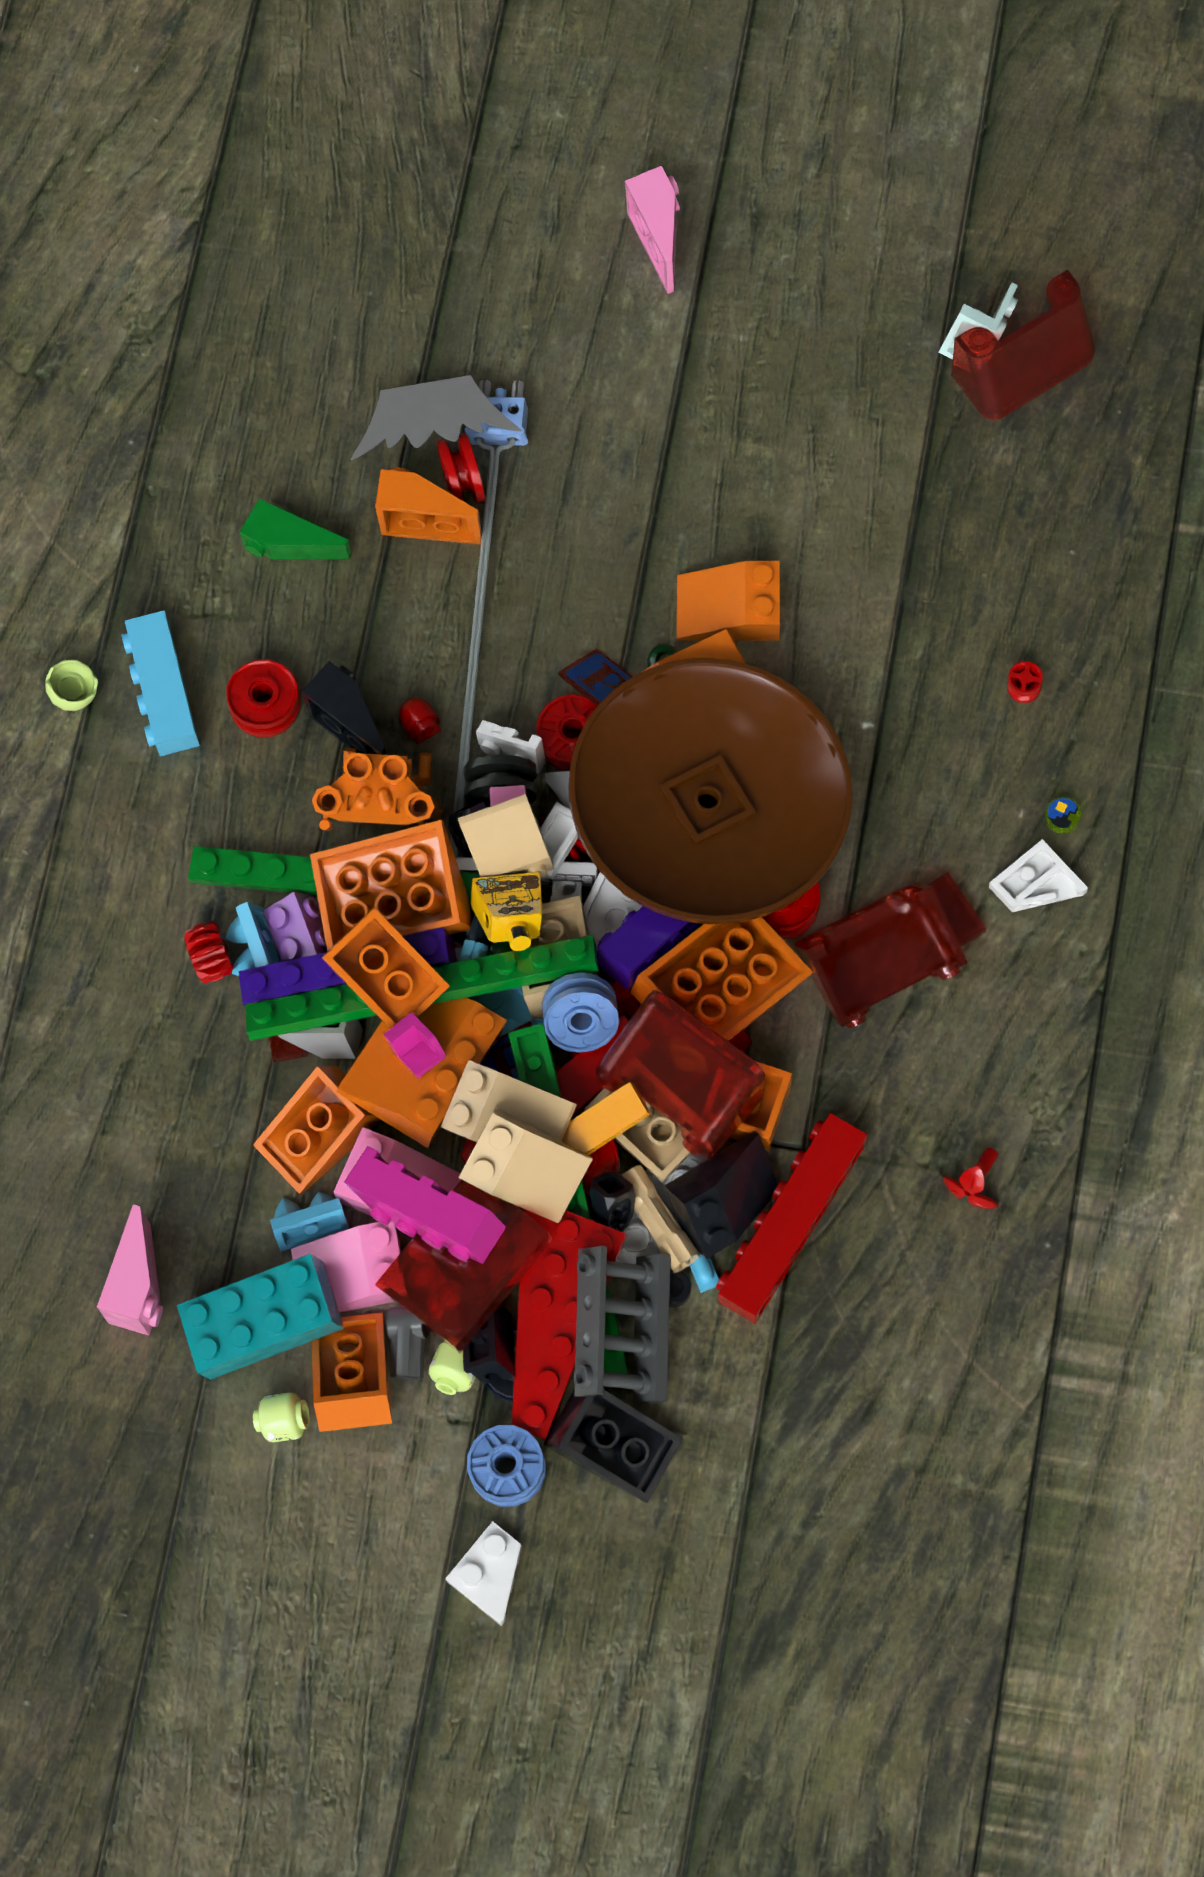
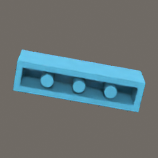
(161, 684)

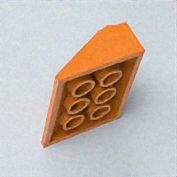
(402, 874)
(726, 974)
(414, 1104)

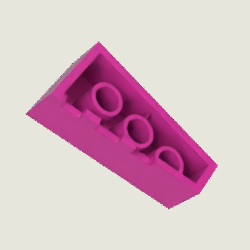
(424, 1208)

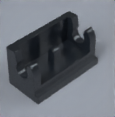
(492, 1348)

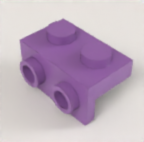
(296, 926)

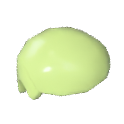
(71, 685)

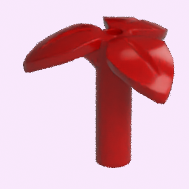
(973, 1182)

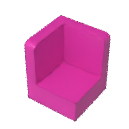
(415, 1045)

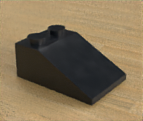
(340, 709)
(723, 1195)
(614, 1442)

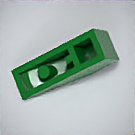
(288, 537)

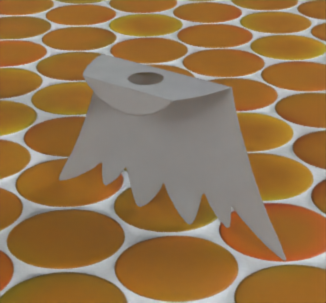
(430, 407)

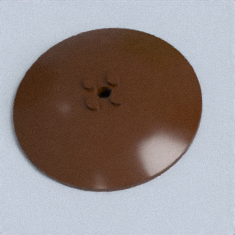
(719, 734)

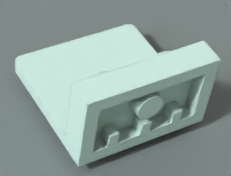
(970, 318)

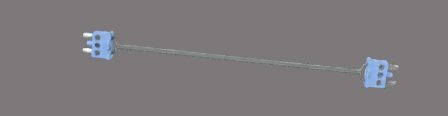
(515, 410)

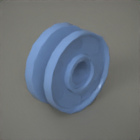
(580, 1012)
(503, 1443)

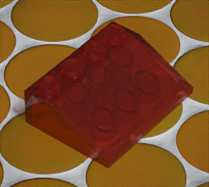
(457, 1295)

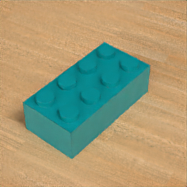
(260, 1316)

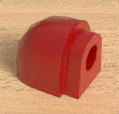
(419, 719)

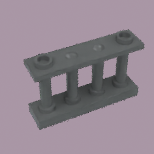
(650, 1327)

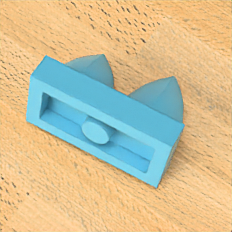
(252, 929)
(300, 1226)

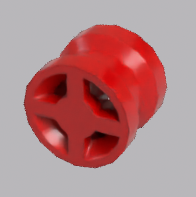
(1024, 673)

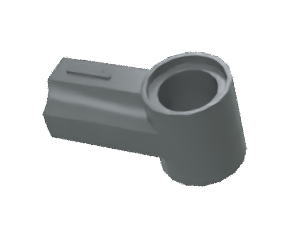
(407, 1344)

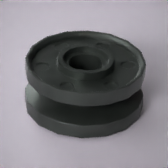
(498, 772)

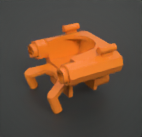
(378, 792)

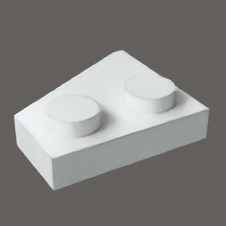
(504, 741)
(1037, 880)
(488, 1572)

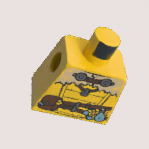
(509, 908)

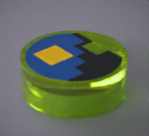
(1063, 815)

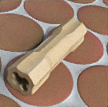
(660, 1222)

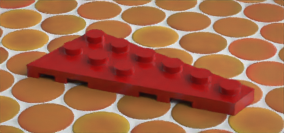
(549, 1319)

